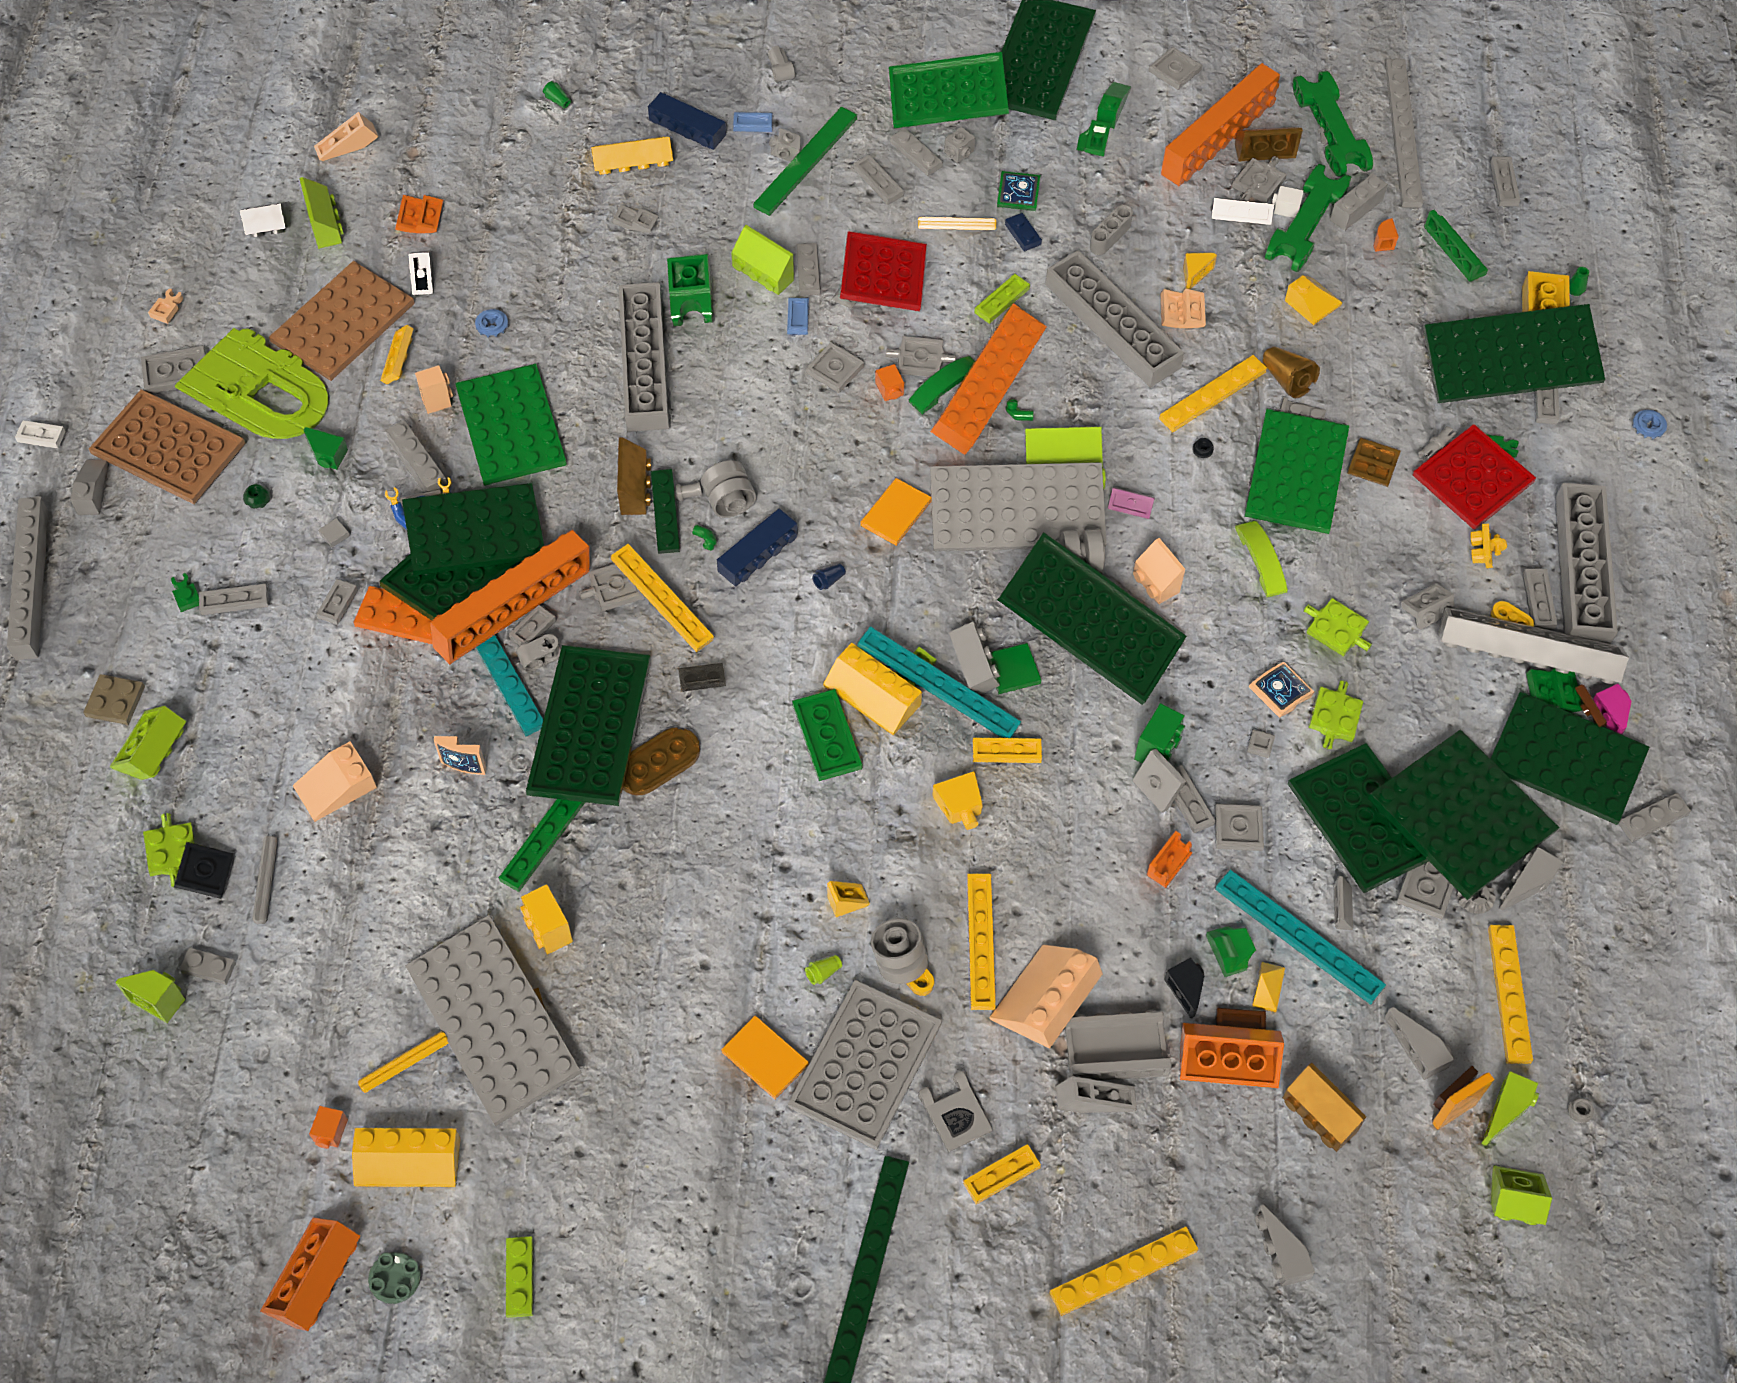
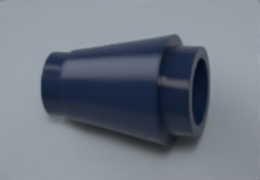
(828, 576)

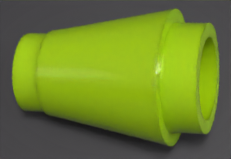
(822, 969)

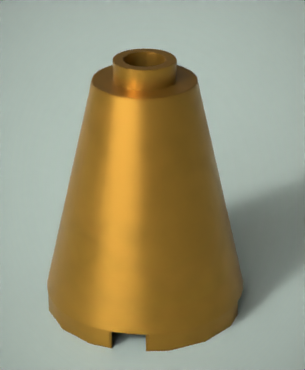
(1291, 371)

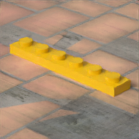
(1212, 393)
(662, 597)
(981, 942)
(1510, 994)
(1123, 1271)

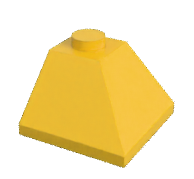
(1311, 299)

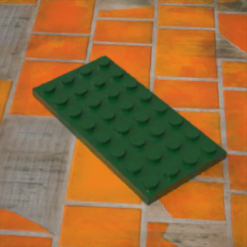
(1043, 54)
(1514, 353)
(1092, 618)
(589, 726)

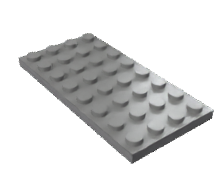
(1014, 504)
(493, 1020)

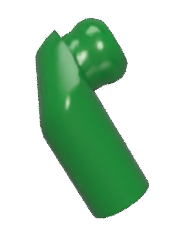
(1016, 413)

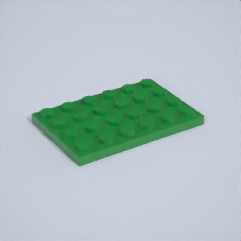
(948, 90)
(510, 424)
(1297, 471)

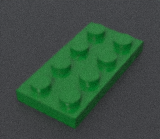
(827, 735)

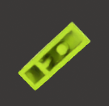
(1512, 1102)

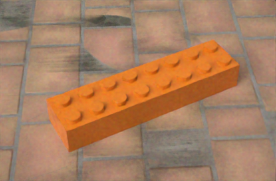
(1220, 124)
(988, 379)
(510, 596)

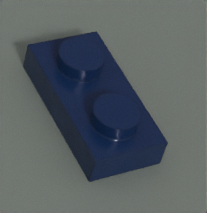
(1023, 232)

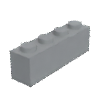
(415, 457)

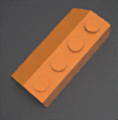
(1231, 1055)
(311, 1273)

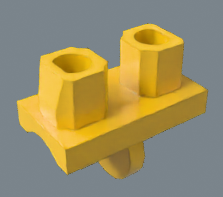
(1484, 554)

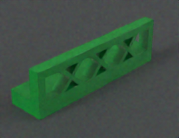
(1454, 247)

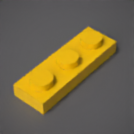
(397, 354)
(1007, 750)
(1001, 1174)

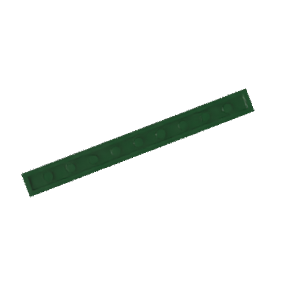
(867, 1271)

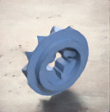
(491, 316)
(1658, 423)

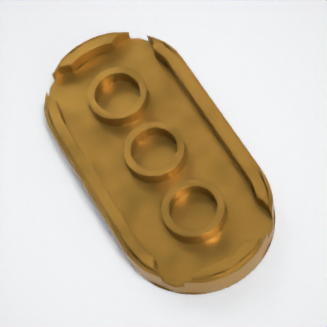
(660, 760)

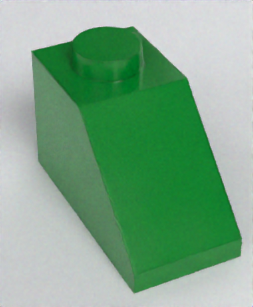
(327, 448)

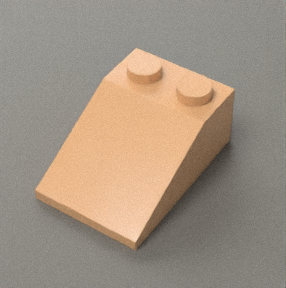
(334, 782)

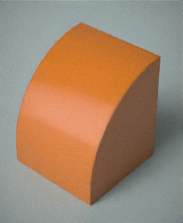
(1386, 236)

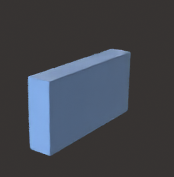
(752, 122)
(798, 316)

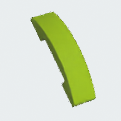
(1264, 557)

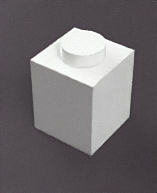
(1287, 201)

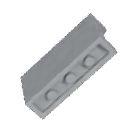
(1117, 1046)

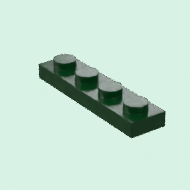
(665, 511)

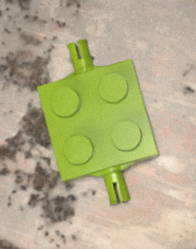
(1337, 627)
(1335, 714)
(166, 847)

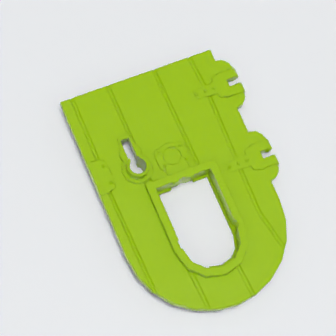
(245, 366)

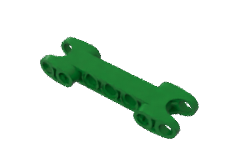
(1342, 145)
(1295, 241)

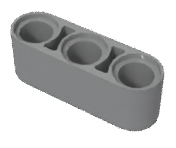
(1111, 229)

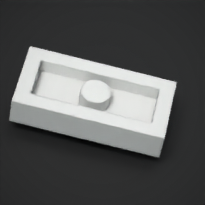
(40, 434)

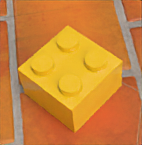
(545, 920)

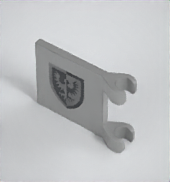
(956, 1116)

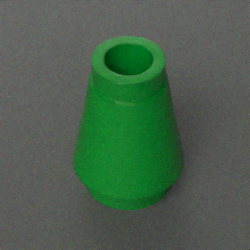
(556, 94)
(1579, 281)

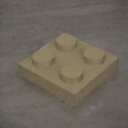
(114, 699)

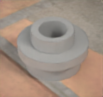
(1583, 1104)

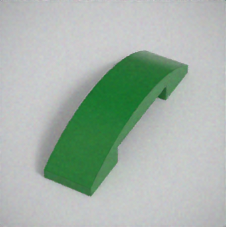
(938, 384)

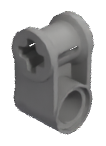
(537, 652)

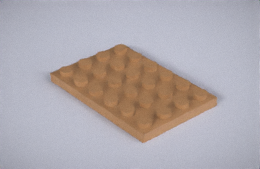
(342, 320)
(167, 446)

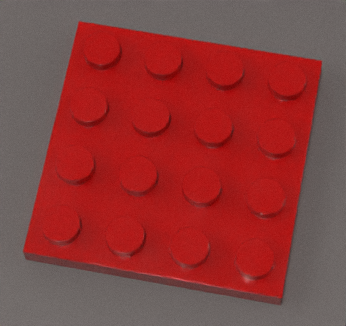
(883, 271)
(1474, 476)

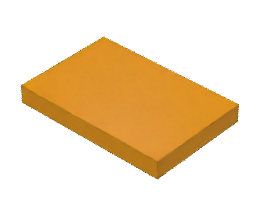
(896, 511)
(765, 1057)
(1463, 1100)

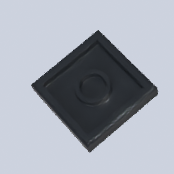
(203, 870)

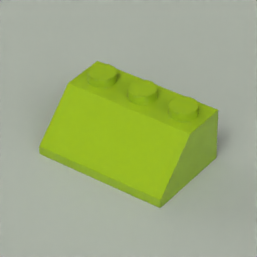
(321, 213)
(763, 260)
(149, 743)

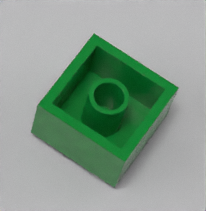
(1161, 733)

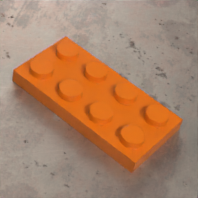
(389, 615)

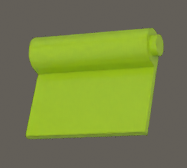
(1064, 446)

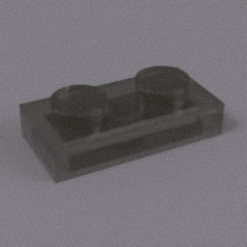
(701, 677)

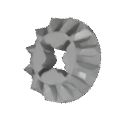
(1481, 904)

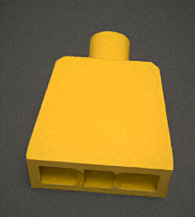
(959, 799)

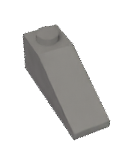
(89, 487)
(1422, 1046)
(1094, 1096)

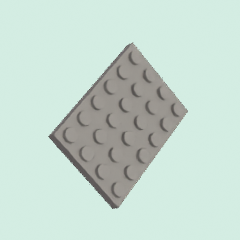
(865, 1064)

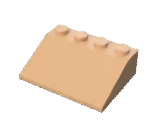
(1048, 993)

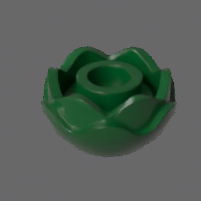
(252, 500)

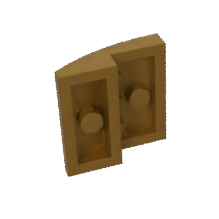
(1374, 462)

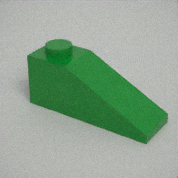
(1113, 103)

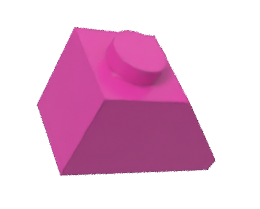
(1615, 707)

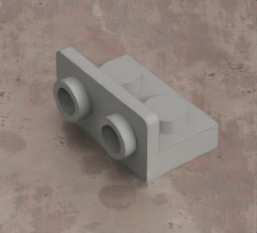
(1428, 605)

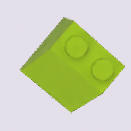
(153, 993)
(1520, 1196)

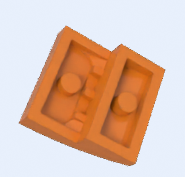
(419, 214)

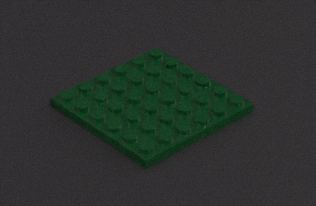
(1463, 814)

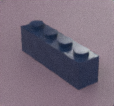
(687, 121)
(757, 547)

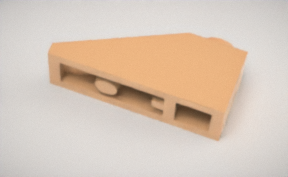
(348, 137)

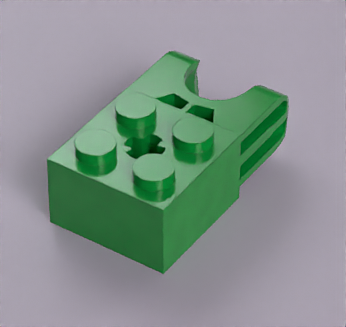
(690, 287)

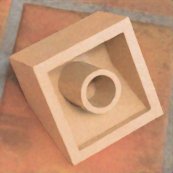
(1159, 572)

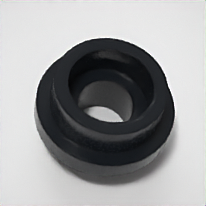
(1203, 443)

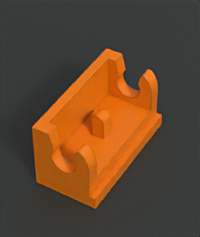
(1169, 860)

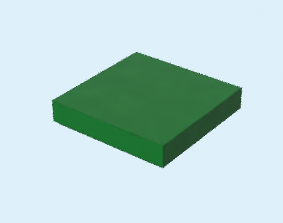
(1015, 668)

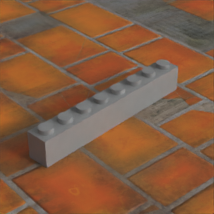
(27, 578)

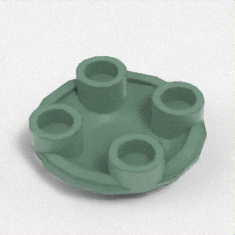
(394, 1277)

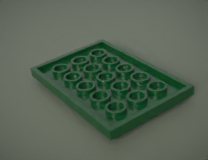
(472, 528)
(439, 591)
(1569, 758)
(1355, 829)

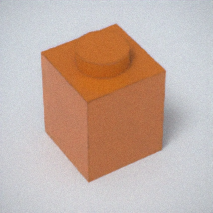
(889, 382)
(328, 1127)

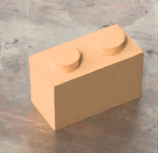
(434, 389)

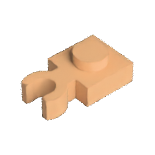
(166, 308)

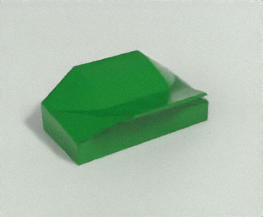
(1095, 138)
(1231, 948)

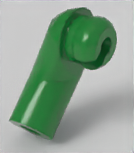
(707, 535)

